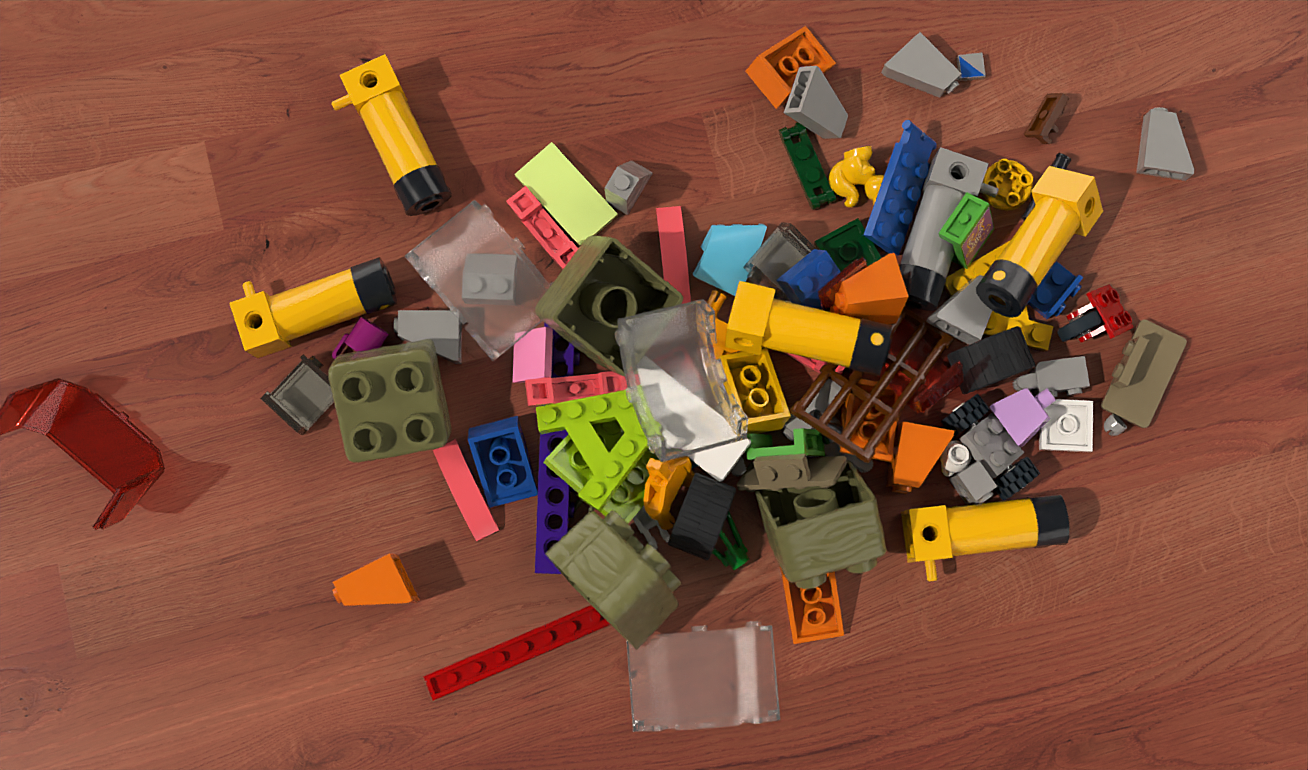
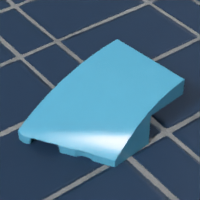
(726, 254)

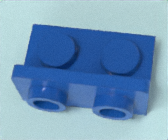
(1054, 290)

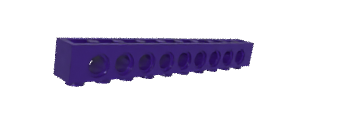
(546, 482)

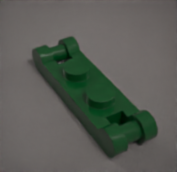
(807, 166)

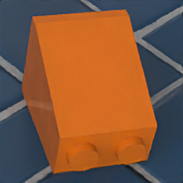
(873, 293)
(915, 454)
(376, 583)

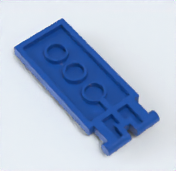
(900, 189)

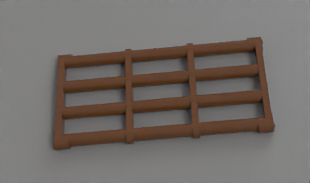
(871, 400)

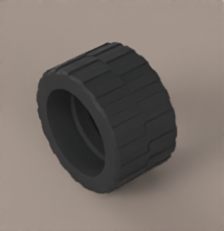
(992, 359)
(702, 516)

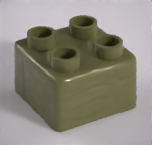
(598, 289)
(390, 401)
(823, 528)
(617, 575)

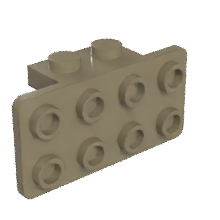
(1143, 373)
(791, 472)

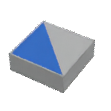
(971, 66)

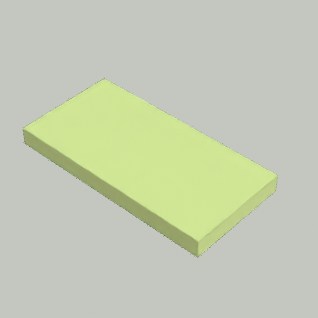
(566, 194)

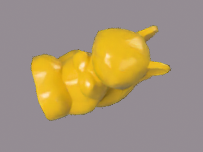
(855, 170)

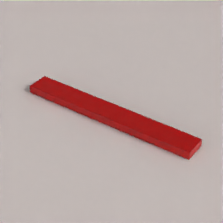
(514, 651)

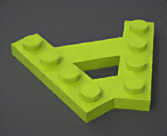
(607, 468)

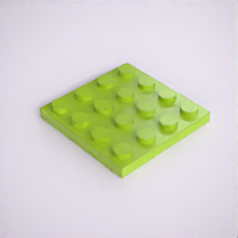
(573, 469)

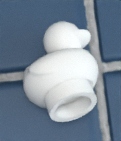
(954, 458)

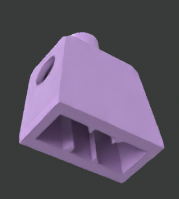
(1023, 413)

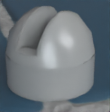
(1115, 425)

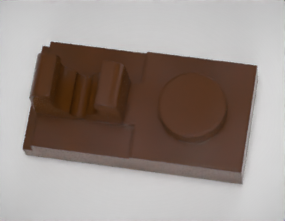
(1045, 117)

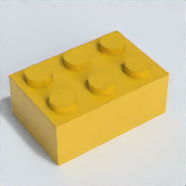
(756, 389)

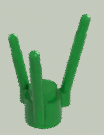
(735, 555)

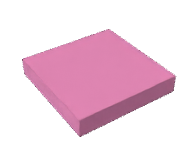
(533, 355)

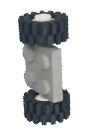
(991, 446)

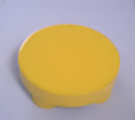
(1013, 184)

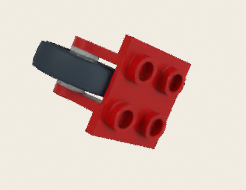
(1108, 310)

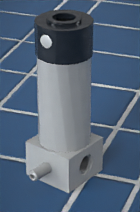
(926, 254)

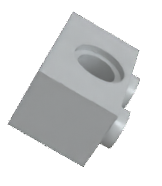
(973, 483)

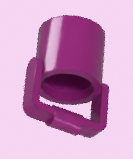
(362, 337)

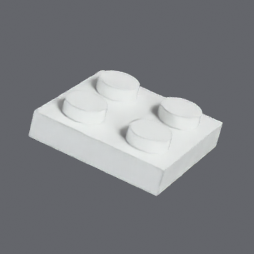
(1069, 426)

